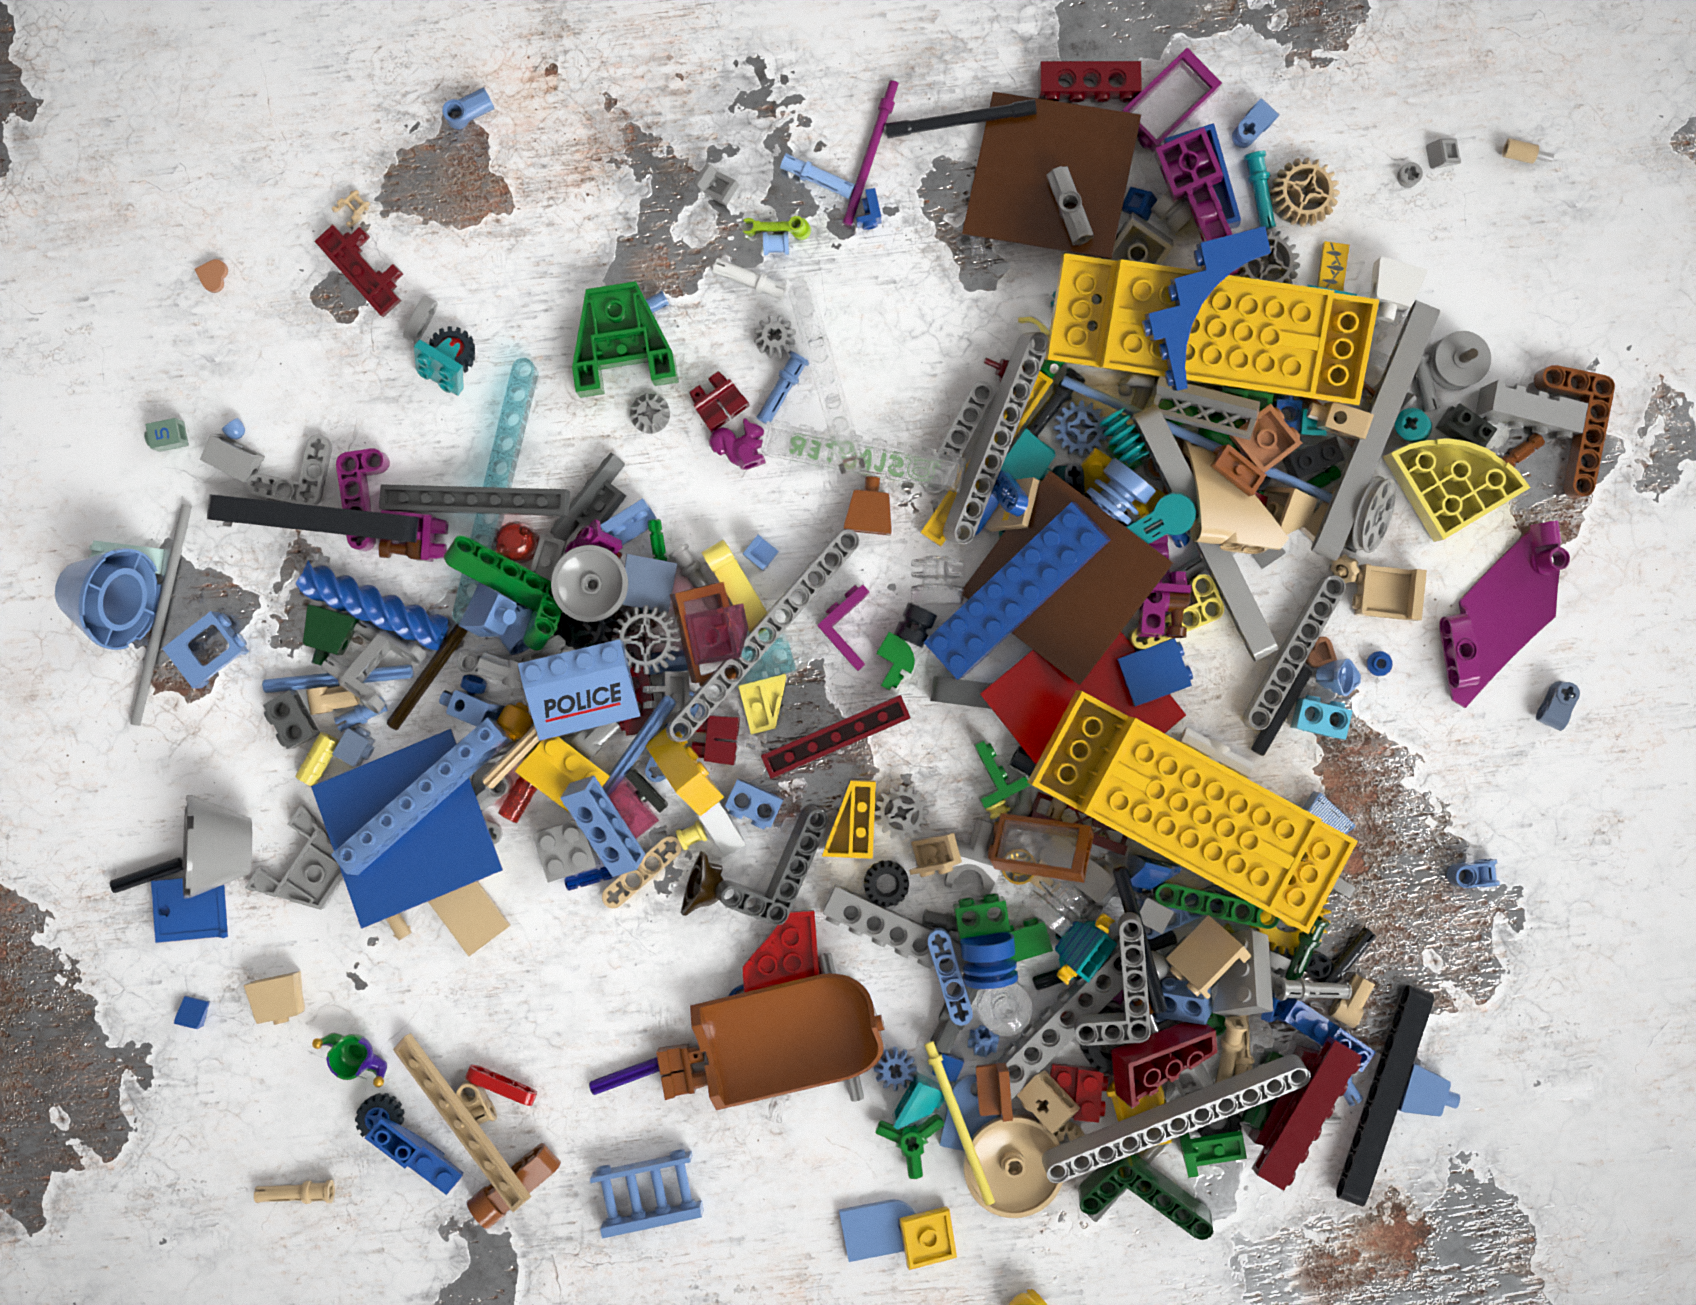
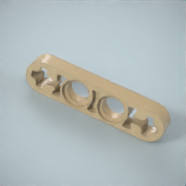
(644, 874)

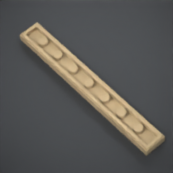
(462, 1123)

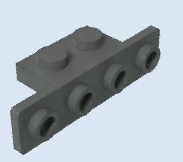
(595, 500)

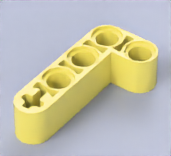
(735, 581)
(1197, 611)

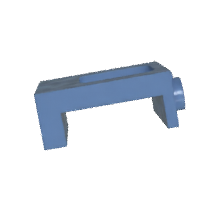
(187, 662)

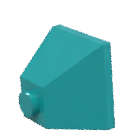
(918, 1101)

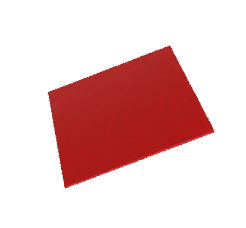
(1036, 695)

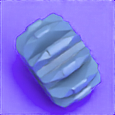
(905, 1069)

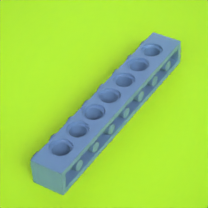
(421, 797)

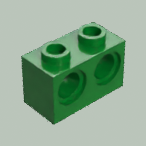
(981, 923)

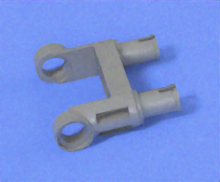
(380, 644)

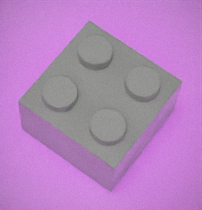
(564, 851)

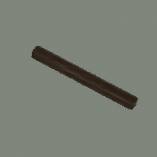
(426, 677)

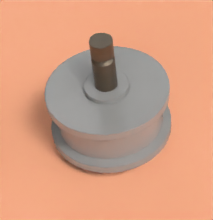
(1459, 360)

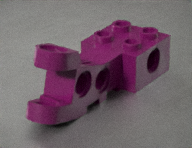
(1191, 172)

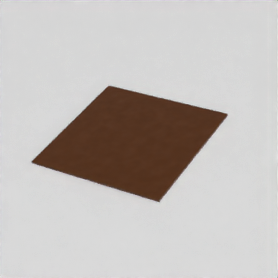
(1011, 184)
(1096, 602)

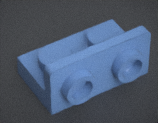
(629, 522)

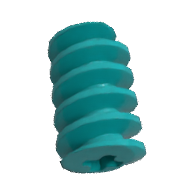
(1423, 424)
(1123, 437)

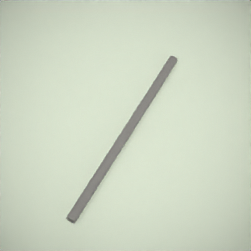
(160, 616)

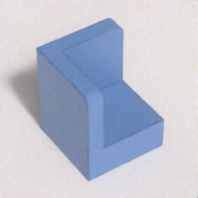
(760, 552)

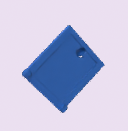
(187, 918)

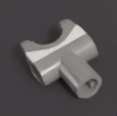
(975, 857)

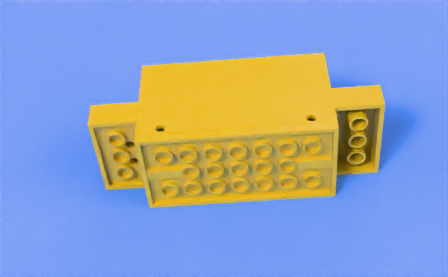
(1242, 338)
(1192, 810)

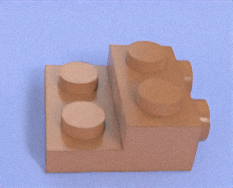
(1270, 439)

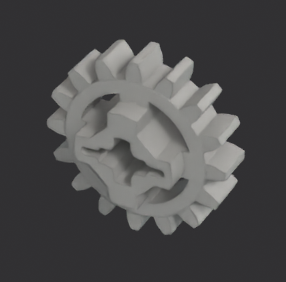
(895, 797)

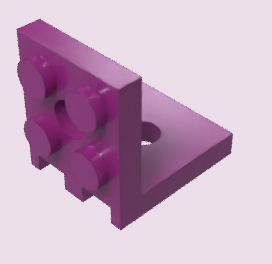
(835, 614)

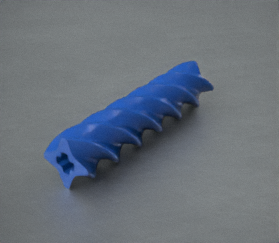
(368, 605)

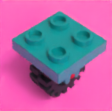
(445, 358)

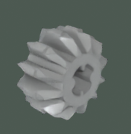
(775, 328)

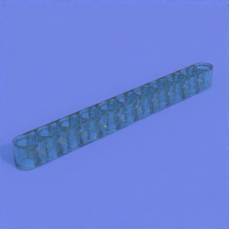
(498, 456)

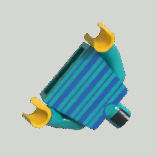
(1084, 948)

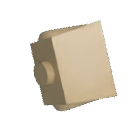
(276, 998)

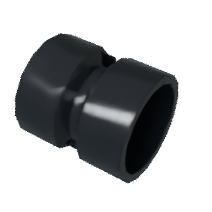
(918, 616)

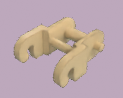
(353, 196)

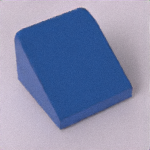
(1139, 202)
(192, 1013)
(952, 1066)

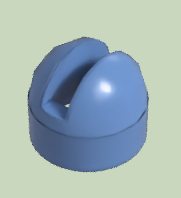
(234, 429)

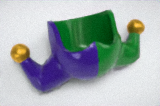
(351, 1057)

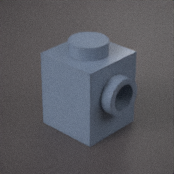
(355, 746)

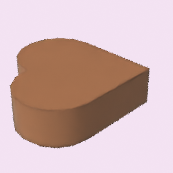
(212, 275)
(1321, 653)

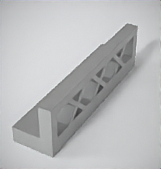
(1212, 401)

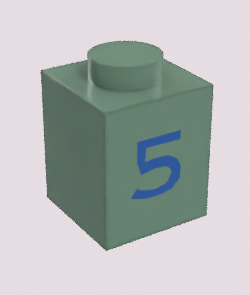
(166, 434)

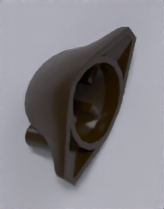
(701, 885)

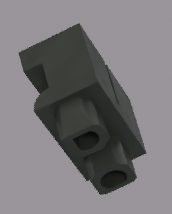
(1466, 426)

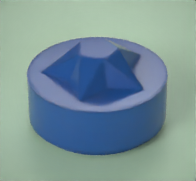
(473, 684)

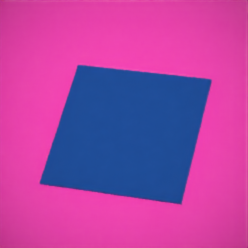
(432, 858)

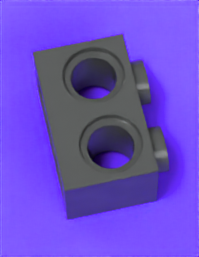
(296, 715)

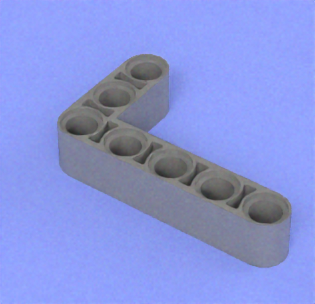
(1131, 990)

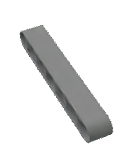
(1304, 646)

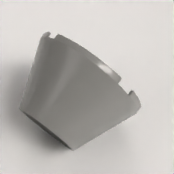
(214, 846)

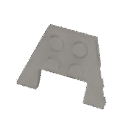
(312, 875)

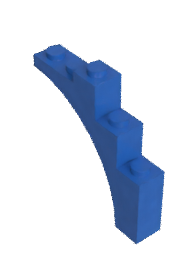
(1189, 292)

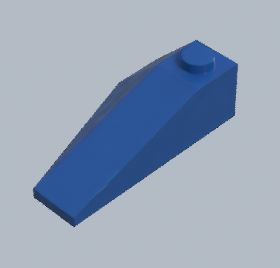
(1149, 872)

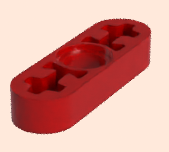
(501, 1085)

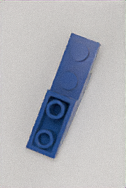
(1319, 1028)
(415, 1152)

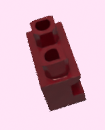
(726, 394)
(716, 750)

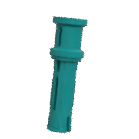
(1258, 178)

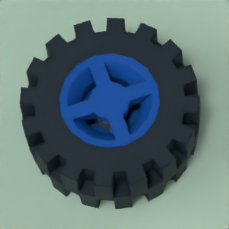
(380, 1104)

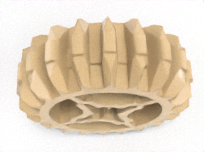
(1314, 173)

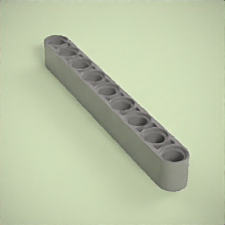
(1005, 430)

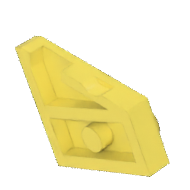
(763, 702)

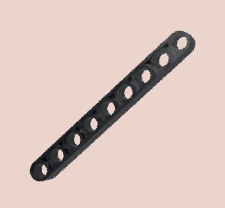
(313, 518)
(1384, 1095)

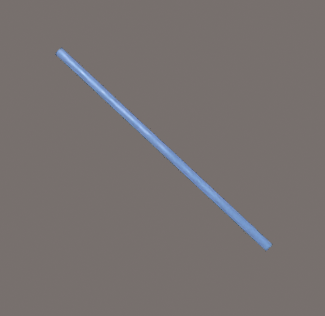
(1192, 437)

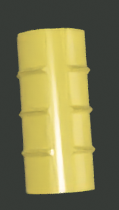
(317, 759)

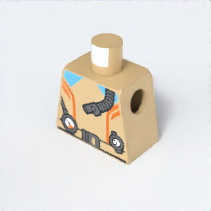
(1349, 422)

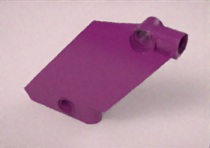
(1503, 611)

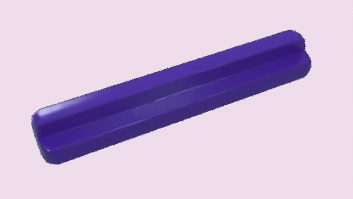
(624, 1076)

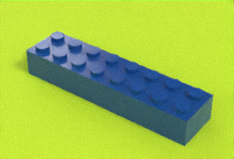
(1017, 590)

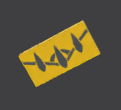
(1333, 265)

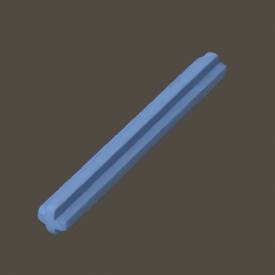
(638, 744)

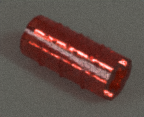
(517, 800)

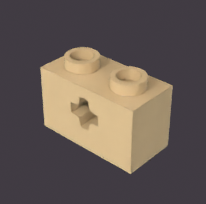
(1059, 1107)

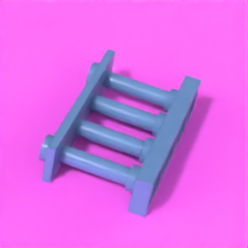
(663, 1213)

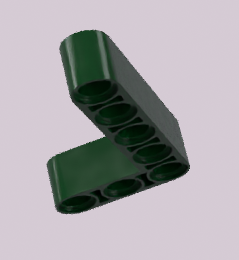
(1151, 1187)

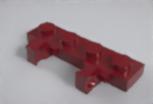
(345, 254)

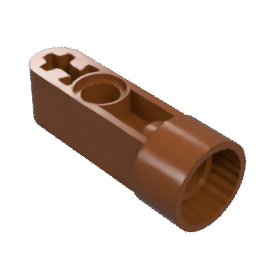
(532, 1170)

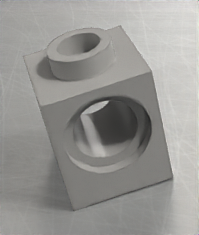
(1154, 914)

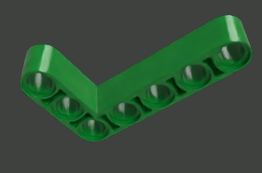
(512, 581)
(1202, 905)

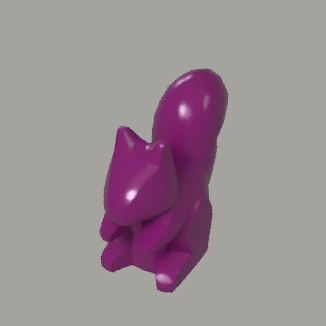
(740, 450)

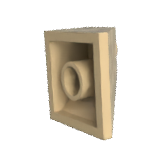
(1289, 507)

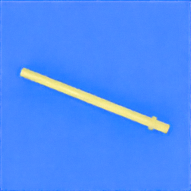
(935, 1060)

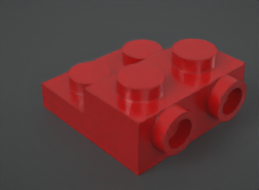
(1084, 1087)

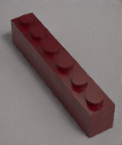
(835, 736)
(1306, 1114)

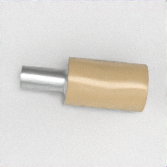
(1525, 152)

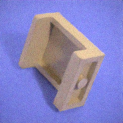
(1389, 592)
(1205, 956)

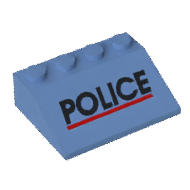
(579, 689)

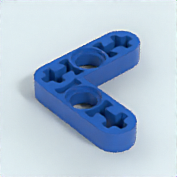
(1008, 494)

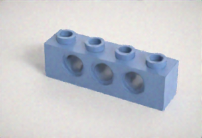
(603, 826)

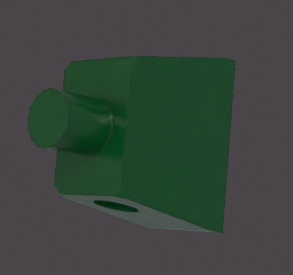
(327, 632)

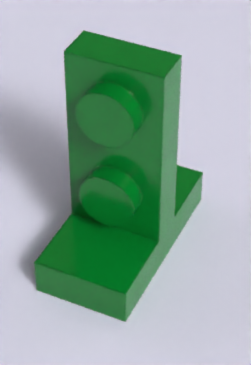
(998, 776)
(1211, 1150)

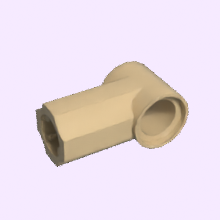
(326, 699)
(1351, 1010)

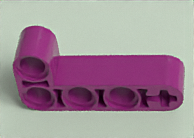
(359, 475)

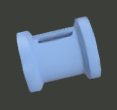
(775, 243)

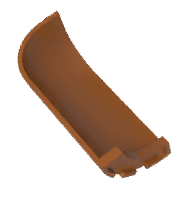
(787, 1038)

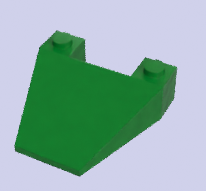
(619, 332)

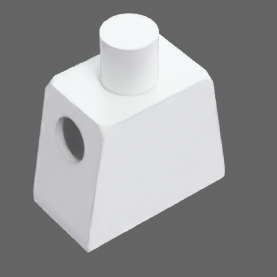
(1395, 286)

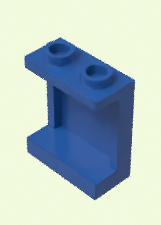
(1155, 671)

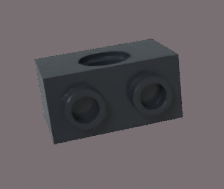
(1314, 458)

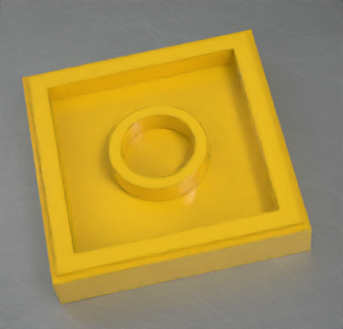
(928, 1238)

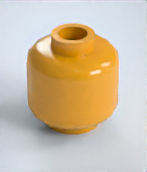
(515, 720)

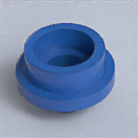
(1372, 663)

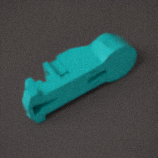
(1172, 516)

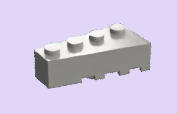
(1531, 410)

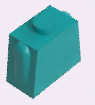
(1029, 458)

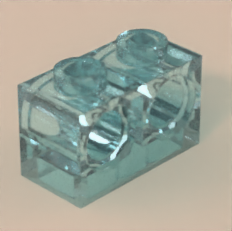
(769, 666)

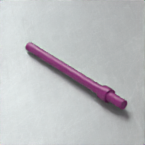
(886, 107)

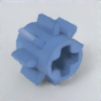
(983, 1041)

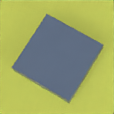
(649, 582)

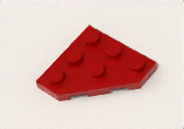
(785, 954)

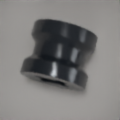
(1320, 967)

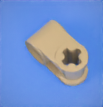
(479, 1105)

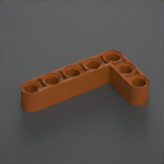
(1595, 426)

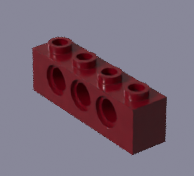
(1126, 72)
(633, 725)

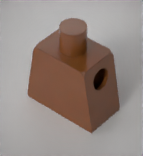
(869, 510)

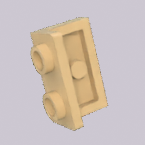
(935, 854)

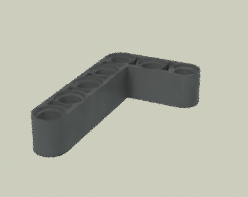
(782, 874)

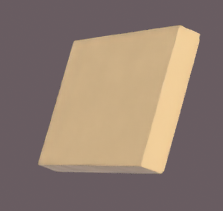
(470, 916)

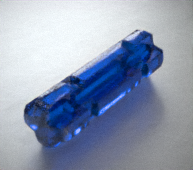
(587, 878)

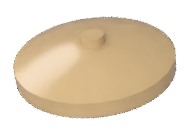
(1013, 1166)

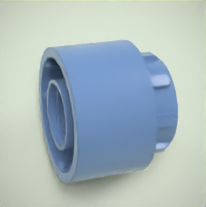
(514, 633)

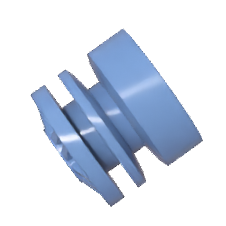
(1120, 491)

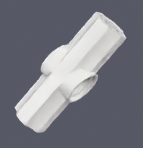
(1216, 752)

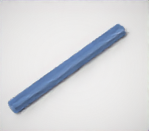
(326, 679)

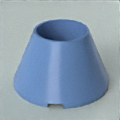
(110, 596)

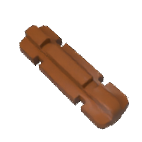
(1524, 450)

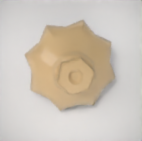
(1345, 568)

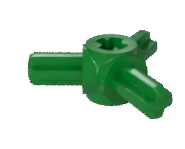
(911, 1152)

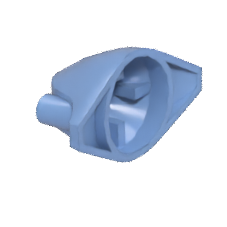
(1339, 676)

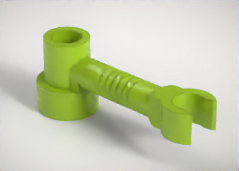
(799, 233)

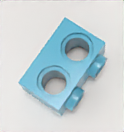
(1320, 723)

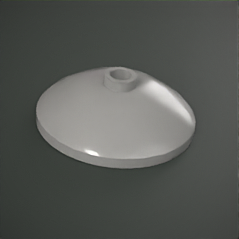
(572, 580)

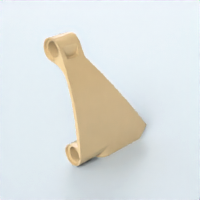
(1227, 513)

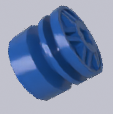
(989, 961)

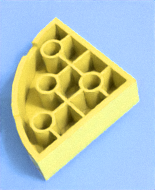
(1453, 482)

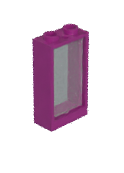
(1172, 98)

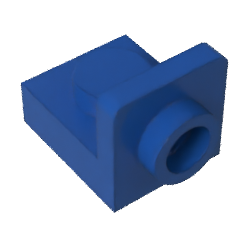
(870, 206)

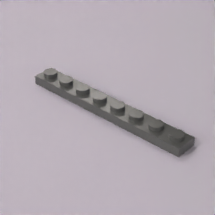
(475, 500)

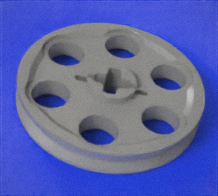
(1374, 514)

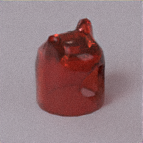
(517, 541)

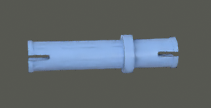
(808, 172)

